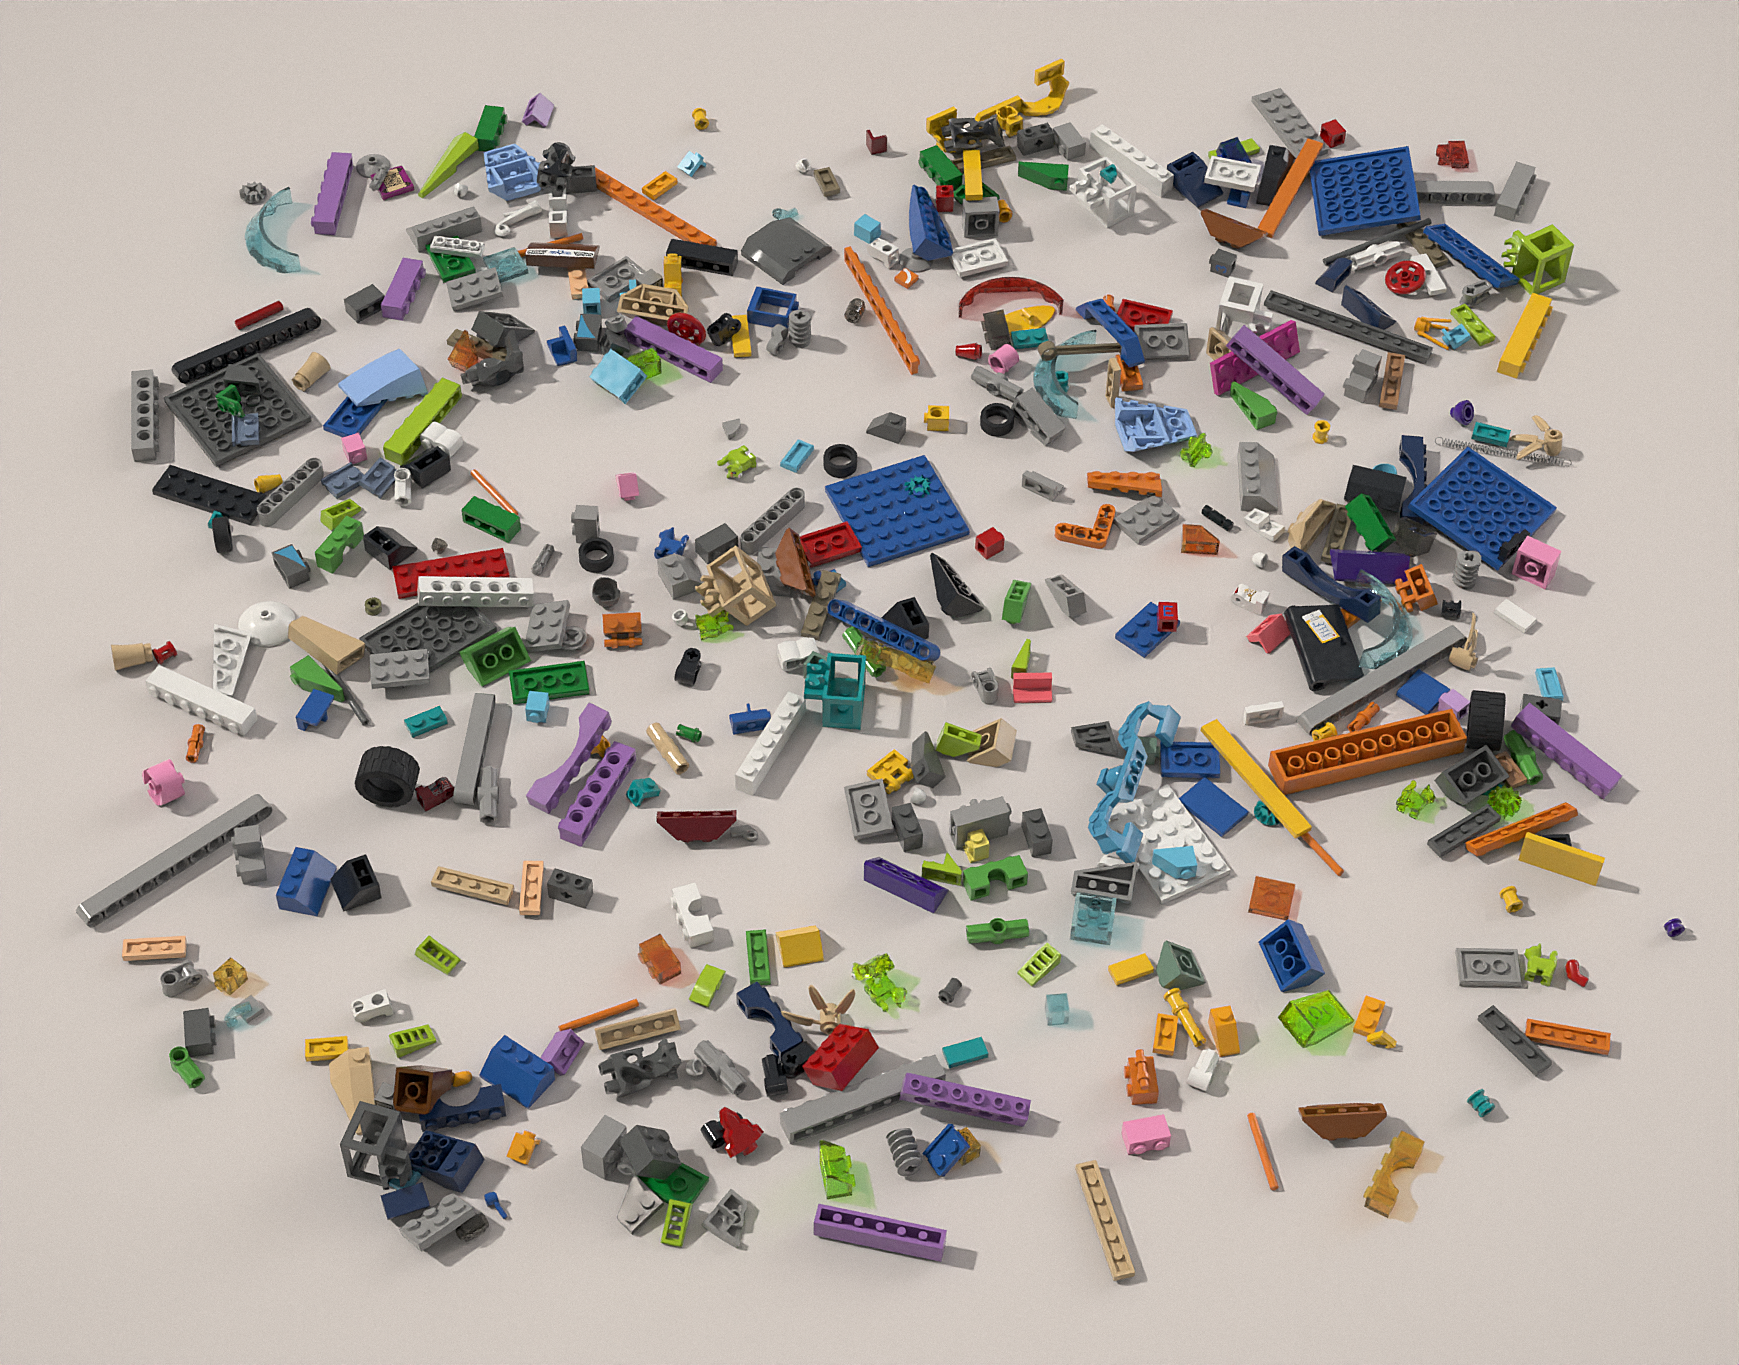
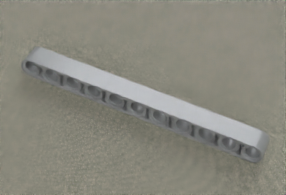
(1381, 679)
(172, 861)

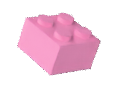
(1536, 562)

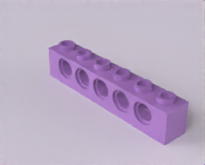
(597, 793)
(965, 1099)

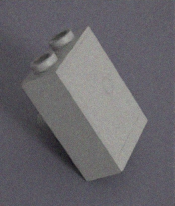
(987, 815)

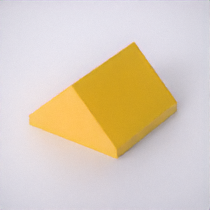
(800, 946)

